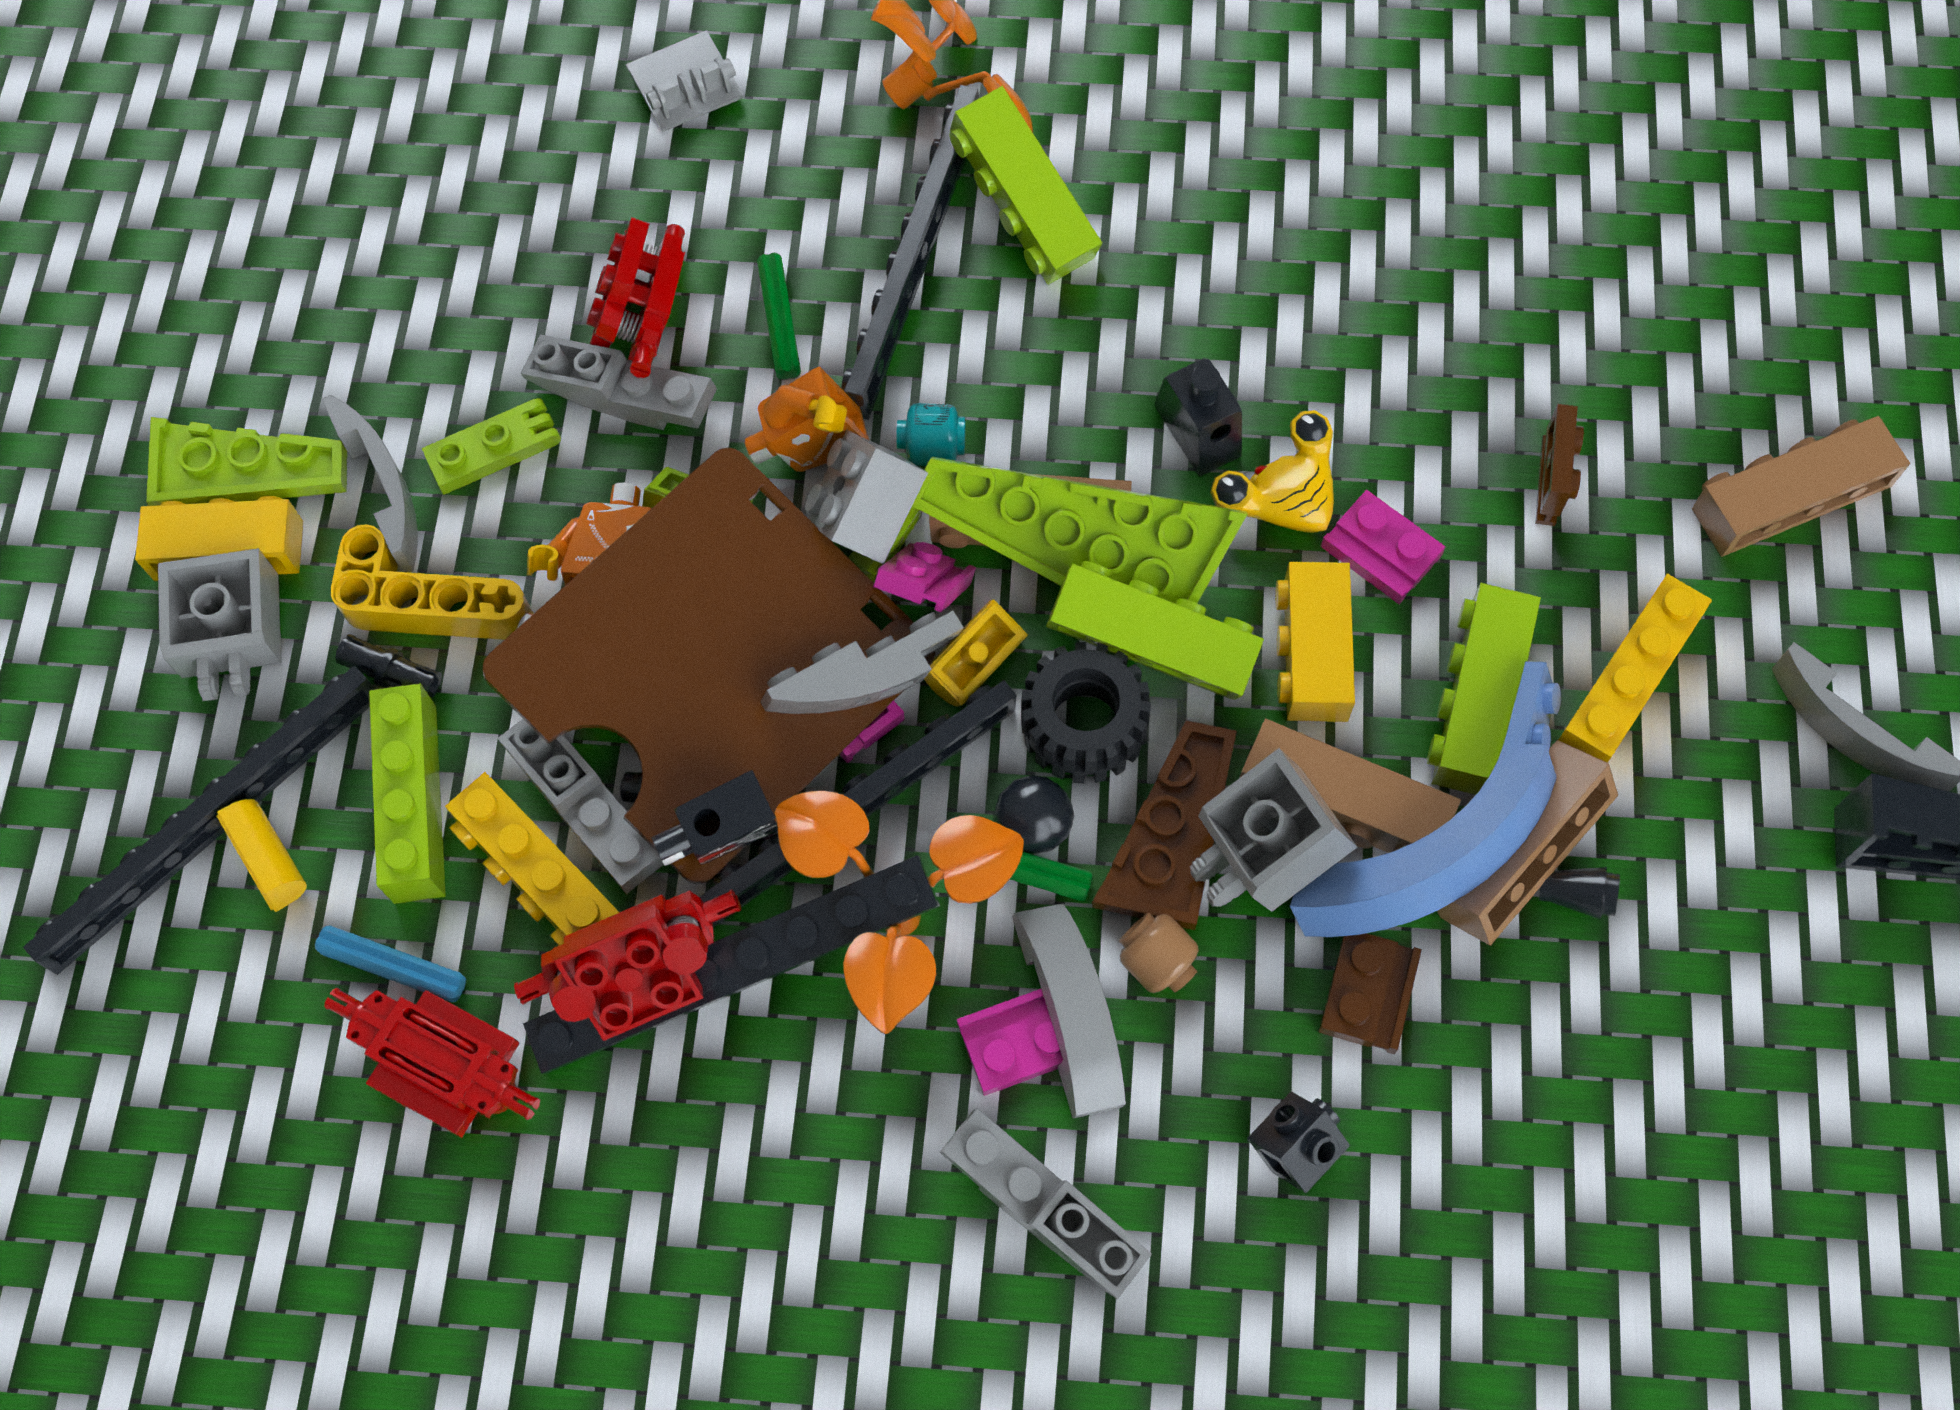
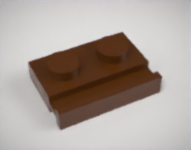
(1556, 473)
(1370, 991)

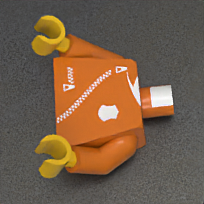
(804, 421)
(588, 534)

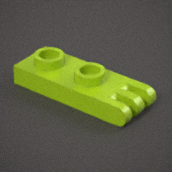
(491, 445)

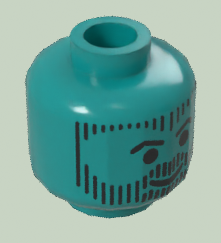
(931, 432)

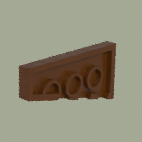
(1167, 835)

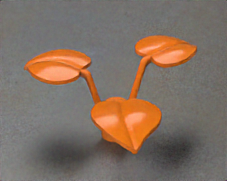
(916, 74)
(890, 973)

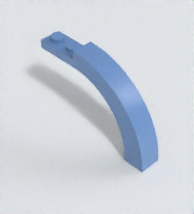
(1459, 854)

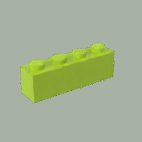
(1024, 186)
(1156, 631)
(1485, 686)
(406, 794)

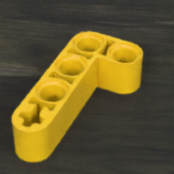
(491, 607)

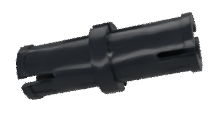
(386, 666)

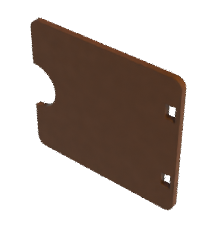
(682, 634)

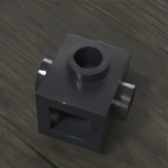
(1299, 1140)

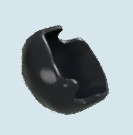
(1036, 811)

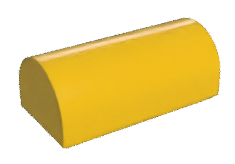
(974, 654)
(262, 853)

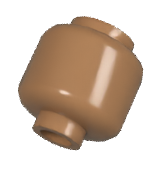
(1158, 953)

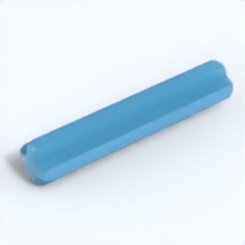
(390, 963)

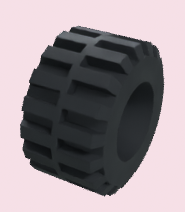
(1086, 674)

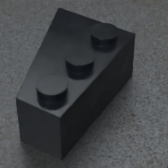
(1899, 829)

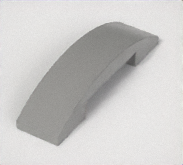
(399, 520)
(1854, 734)
(1076, 1007)

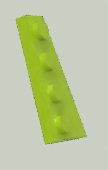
(209, 463)

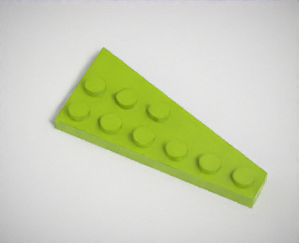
(1064, 522)

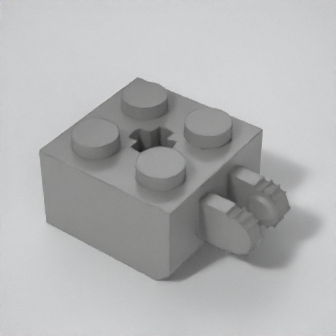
(864, 496)
(219, 618)
(1271, 833)

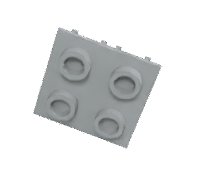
(685, 80)

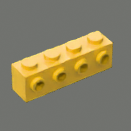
(527, 857)

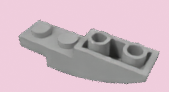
(603, 382)
(849, 679)
(583, 804)
(1045, 1204)

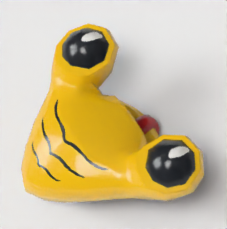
(1292, 489)

